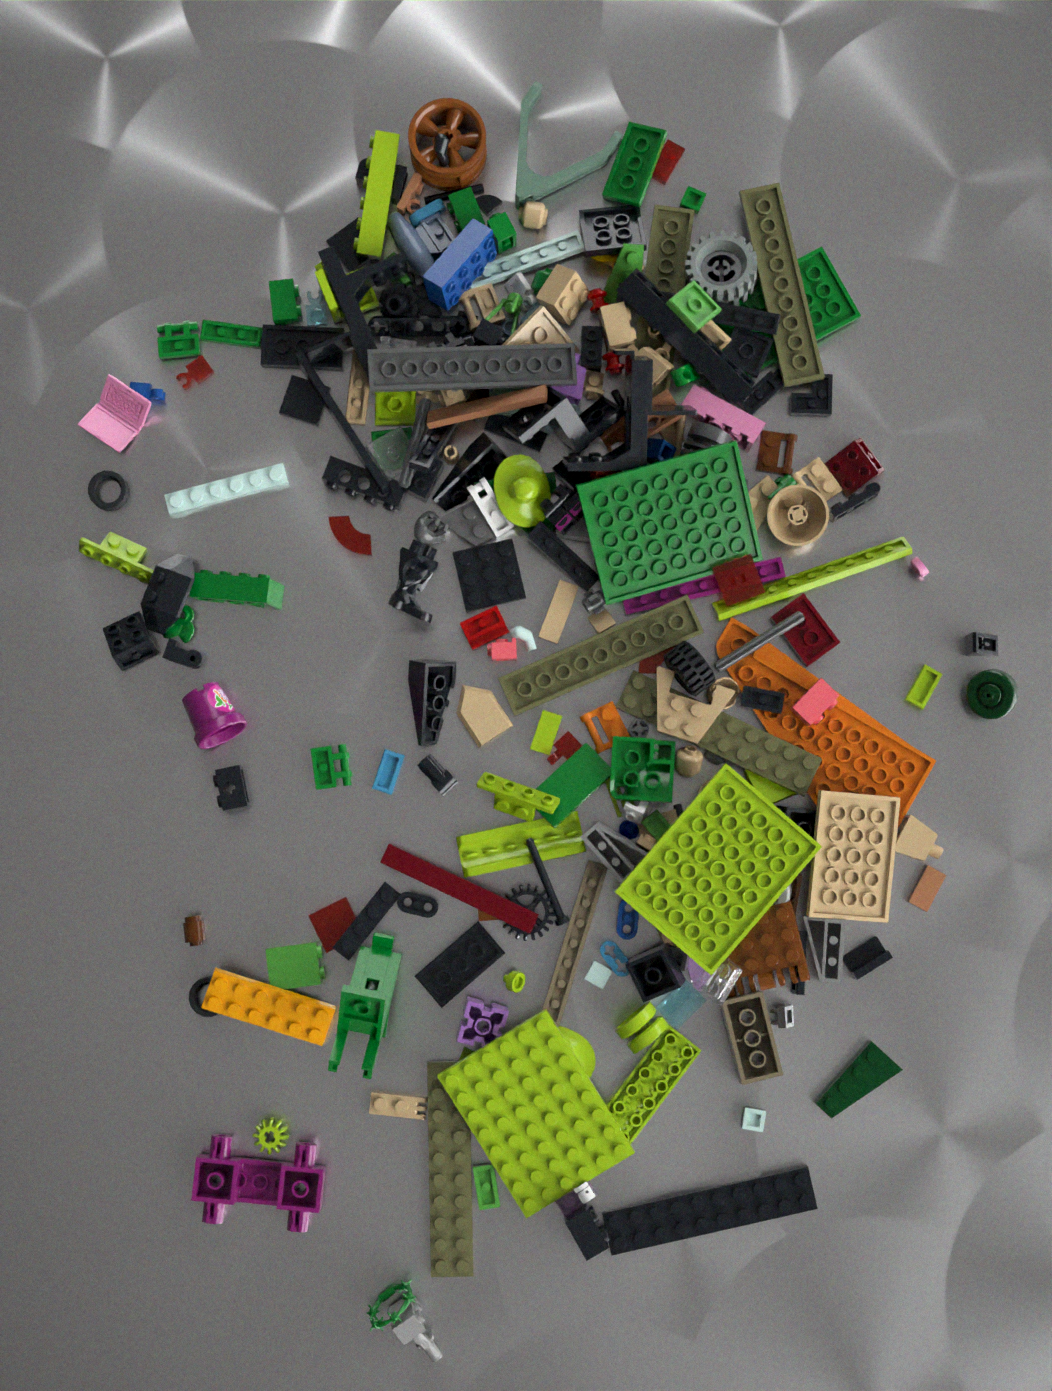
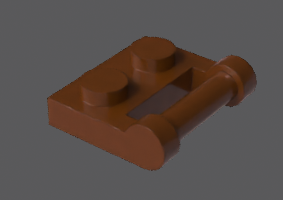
(769, 452)

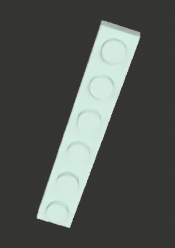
(530, 259)
(226, 489)

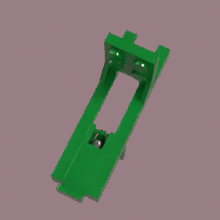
(367, 1000)

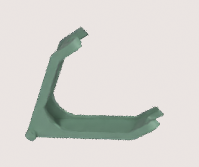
(534, 186)

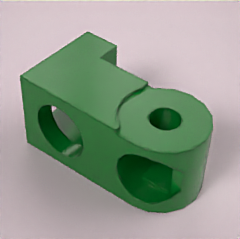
(684, 375)

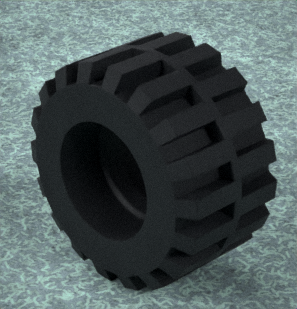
(690, 668)

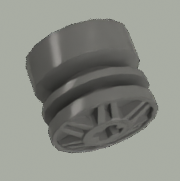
(704, 436)

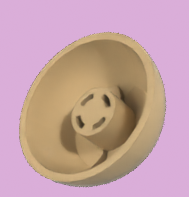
(801, 529)

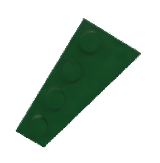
(858, 1079)

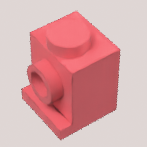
(502, 650)

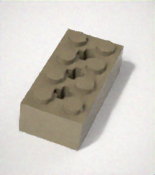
(763, 1044)

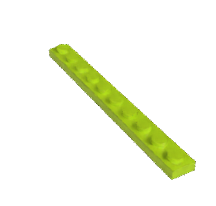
(818, 576)

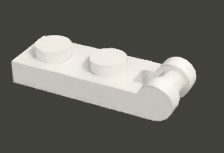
(489, 507)

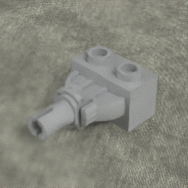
(413, 1328)

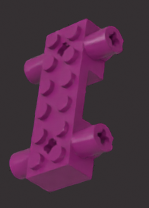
(259, 1182)

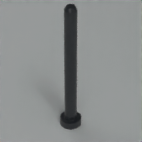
(561, 919)

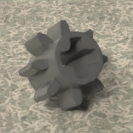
(593, 601)

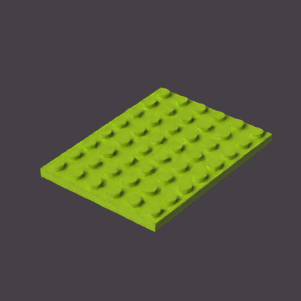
(718, 869)
(536, 1113)

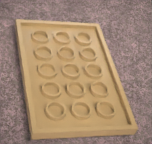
(857, 856)

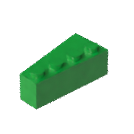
(237, 589)

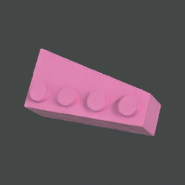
(721, 414)

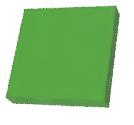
(693, 306)

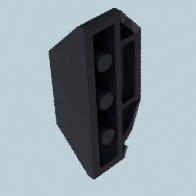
(167, 592)

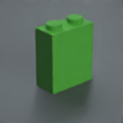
(295, 965)

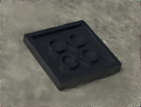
(609, 227)
(489, 575)

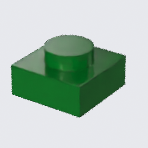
(693, 199)

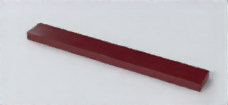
(459, 888)

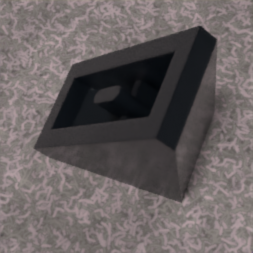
(981, 644)

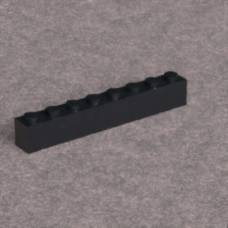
(697, 347)

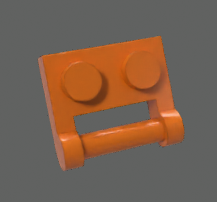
(610, 723)

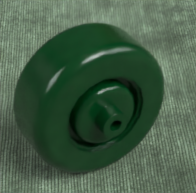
(992, 694)

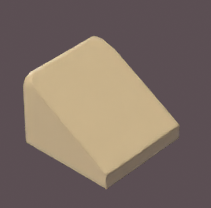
(601, 621)

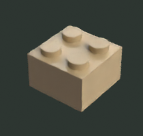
(563, 294)

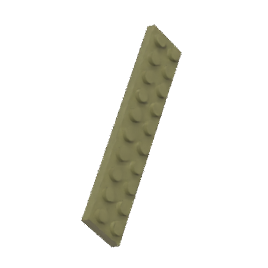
(665, 269)
(782, 284)
(601, 655)
(731, 739)
(448, 1181)

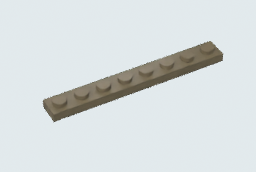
(574, 940)

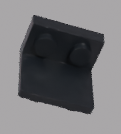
(129, 641)

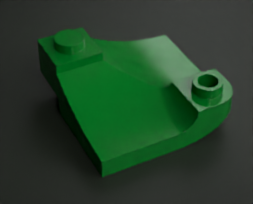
(642, 769)

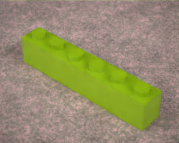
(378, 194)

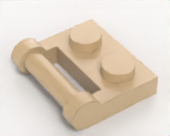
(486, 301)
(820, 478)

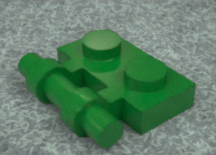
(180, 345)
(324, 767)

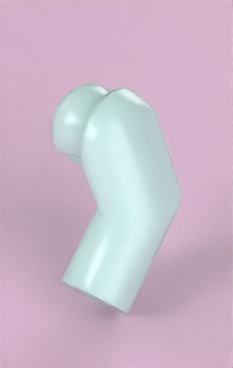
(525, 635)

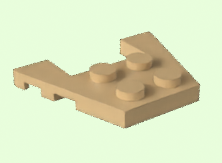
(683, 716)

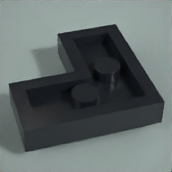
(814, 403)

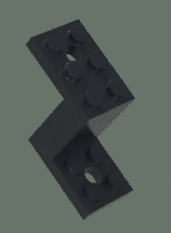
(570, 428)

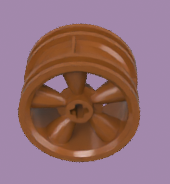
(453, 114)

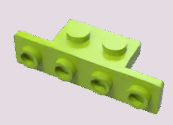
(119, 554)
(516, 798)

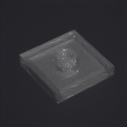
(389, 452)

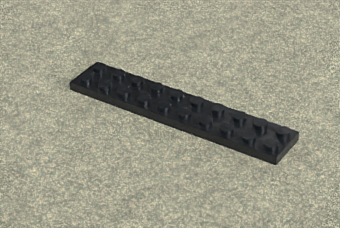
(709, 1210)

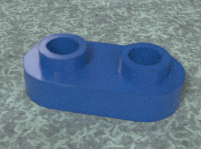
(626, 918)

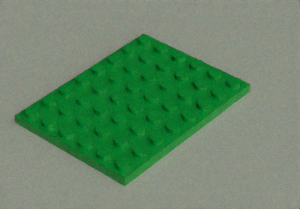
(668, 521)

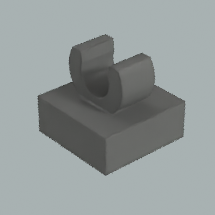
(784, 1015)

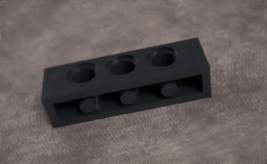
(337, 467)

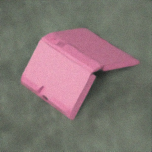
(117, 415)

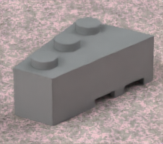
(614, 850)
(827, 946)

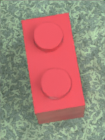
(815, 702)

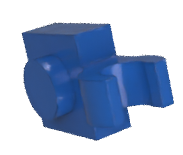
(146, 390)

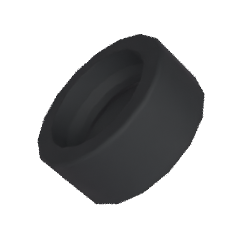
(97, 479)
(193, 993)

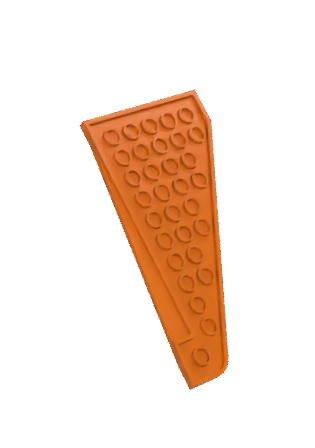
(854, 747)

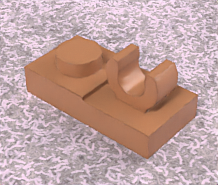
(408, 199)

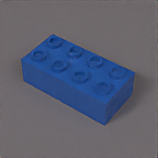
(460, 264)

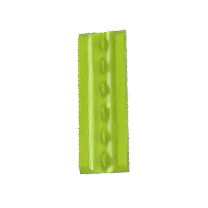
(507, 846)
(651, 1081)

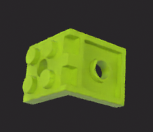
(367, 303)

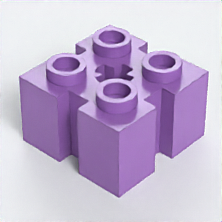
(475, 1011)

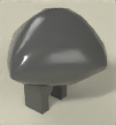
(429, 528)

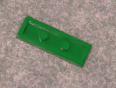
(231, 334)

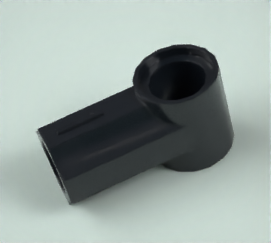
(440, 777)

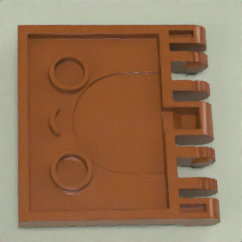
(768, 947)

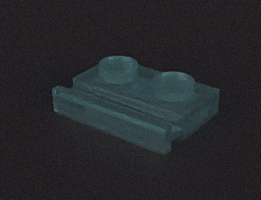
(680, 1004)

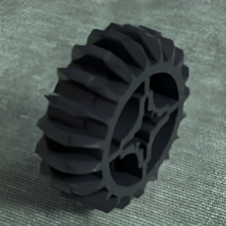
(539, 898)

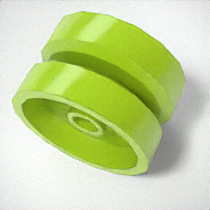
(643, 1029)

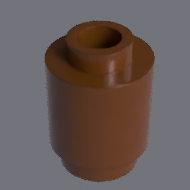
(194, 930)

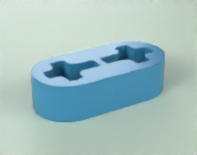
(430, 209)
(610, 961)

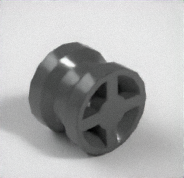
(638, 725)

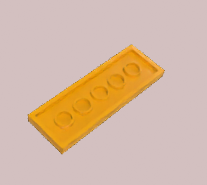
(268, 1006)

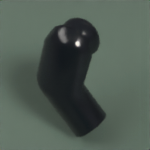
(440, 149)

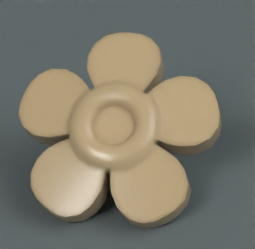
(428, 394)

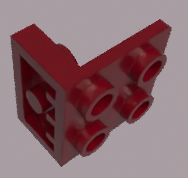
(854, 466)

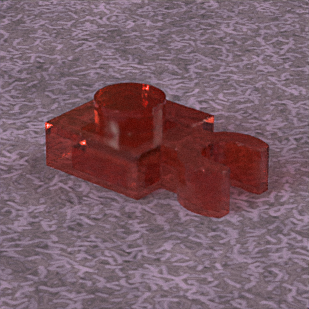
(197, 370)

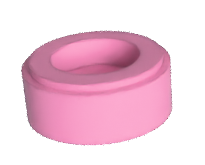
(919, 567)

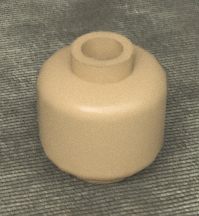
(533, 215)
(688, 761)

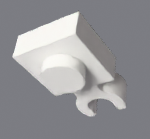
(520, 285)

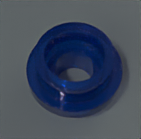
(629, 829)

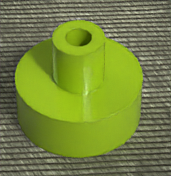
(514, 981)

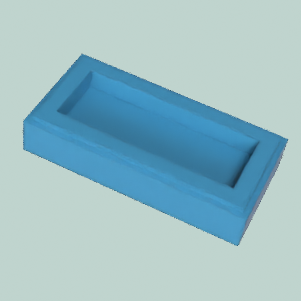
(388, 771)

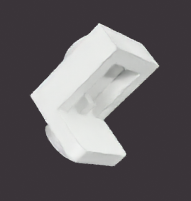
(636, 814)

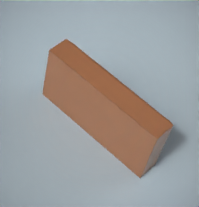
(926, 888)

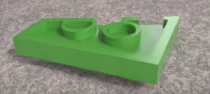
(628, 260)

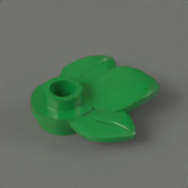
(183, 626)

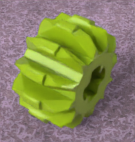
(262, 1135)

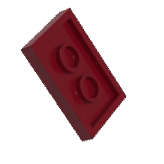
(812, 636)

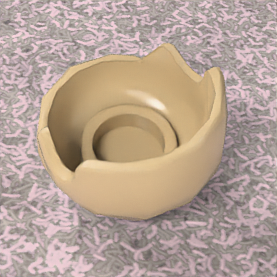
(725, 682)

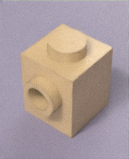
(451, 398)

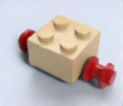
(615, 328)

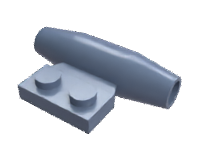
(419, 244)

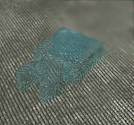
(316, 313)

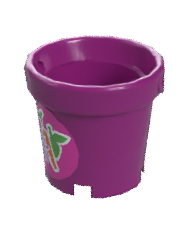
(212, 716)

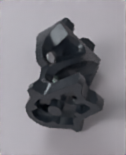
(415, 570)

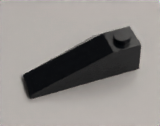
(478, 461)
(429, 690)

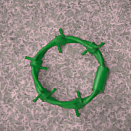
(385, 1296)

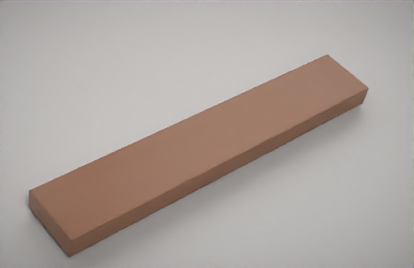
(487, 406)

